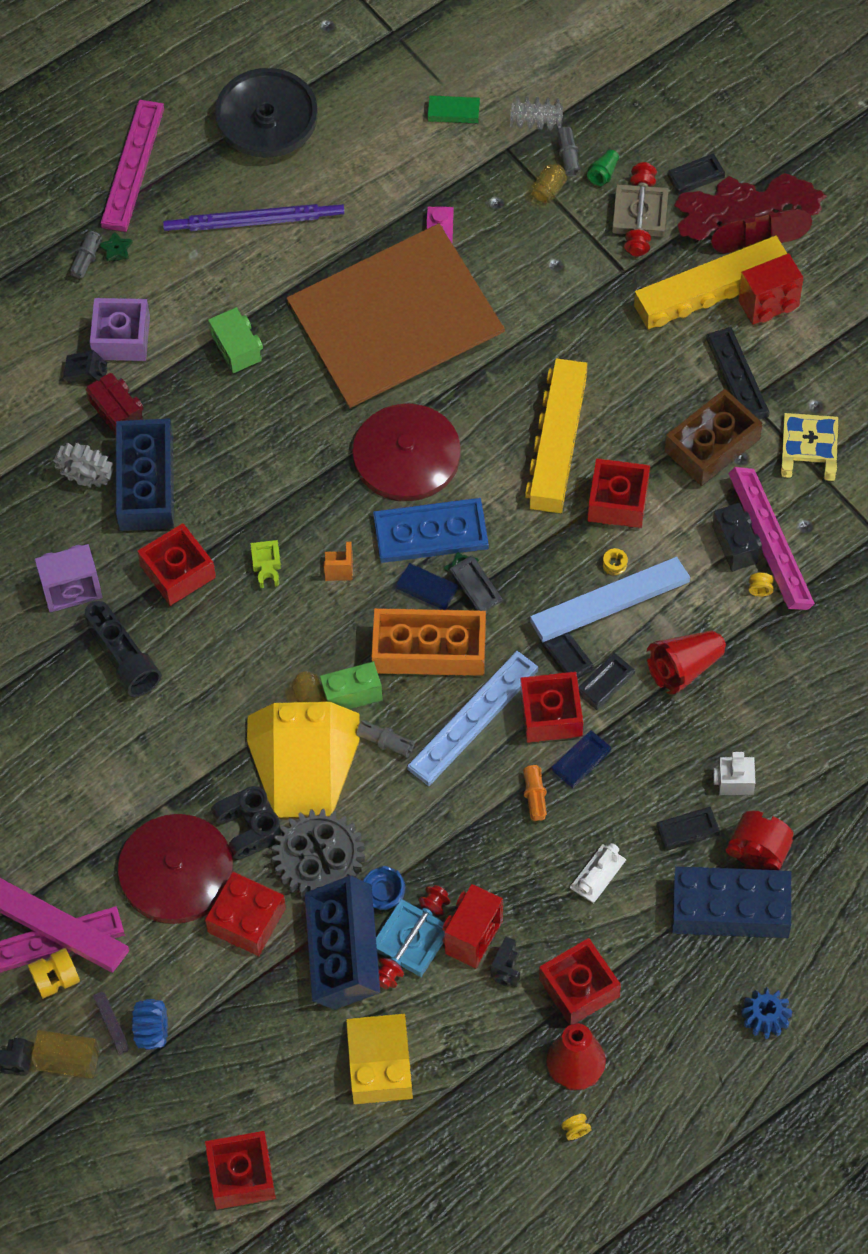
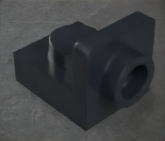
(84, 367)
(504, 962)

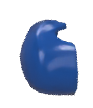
(387, 887)

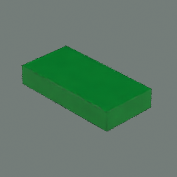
(454, 109)

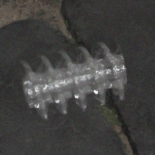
(536, 113)

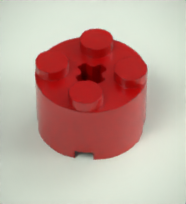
(760, 841)

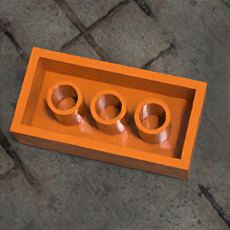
(429, 641)

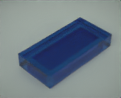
(427, 586)
(581, 759)

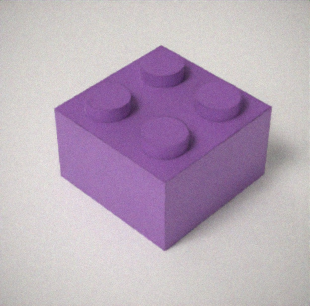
(120, 329)
(68, 577)

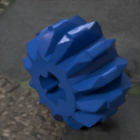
(772, 1021)
(150, 1024)

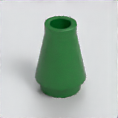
(603, 168)

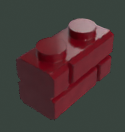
(113, 401)

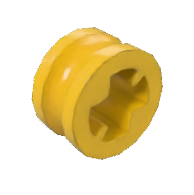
(612, 569)
(761, 584)
(576, 1126)

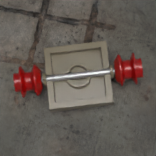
(640, 209)

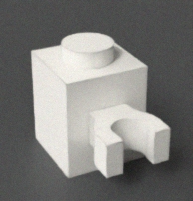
(735, 775)

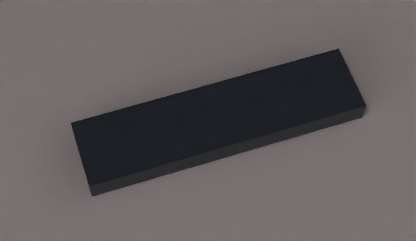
(737, 371)

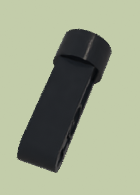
(134, 669)

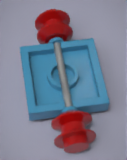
(411, 937)

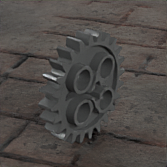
(294, 863)

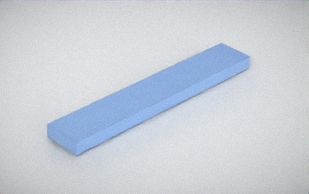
(609, 599)
(471, 719)

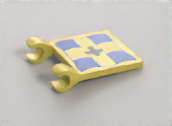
(811, 440)

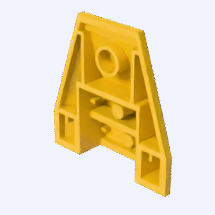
(303, 754)

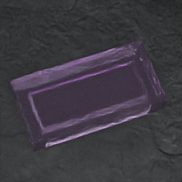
(111, 1022)

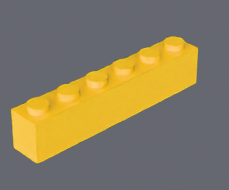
(701, 285)
(558, 435)

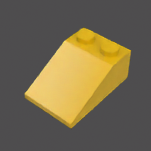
(379, 1059)

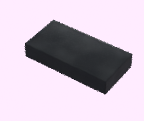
(696, 174)
(475, 584)
(568, 655)
(606, 681)
(688, 828)

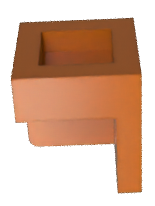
(339, 565)

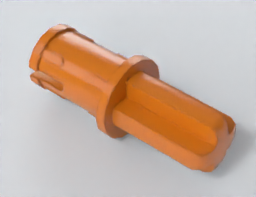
(535, 792)

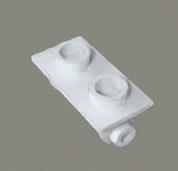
(598, 872)

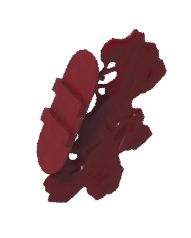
(749, 213)

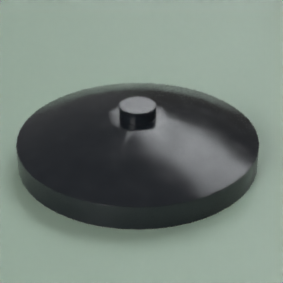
(266, 112)

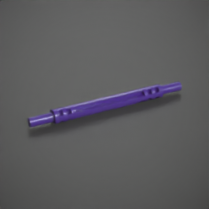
(253, 217)

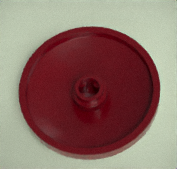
(406, 452)
(174, 868)

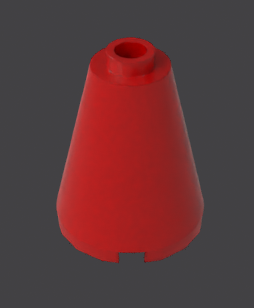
(682, 659)
(576, 1058)

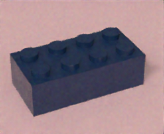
(144, 474)
(731, 902)
(342, 942)

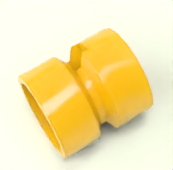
(64, 971)

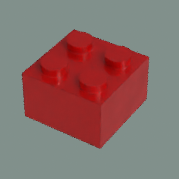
(770, 289)
(618, 493)
(176, 564)
(551, 707)
(245, 913)
(473, 925)
(579, 981)
(240, 1170)

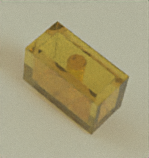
(65, 1054)

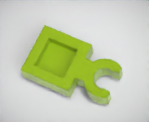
(266, 561)

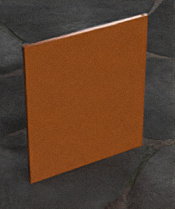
(395, 315)

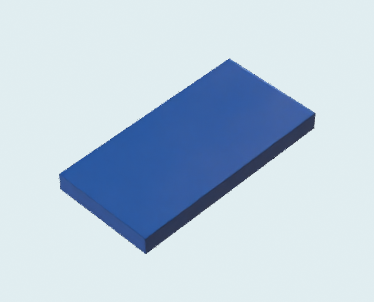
(430, 530)

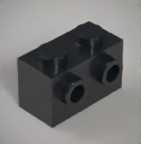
(736, 537)

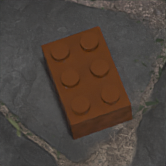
(713, 437)

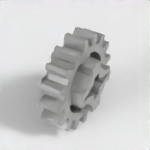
(83, 465)

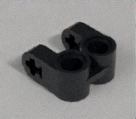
(237, 806)

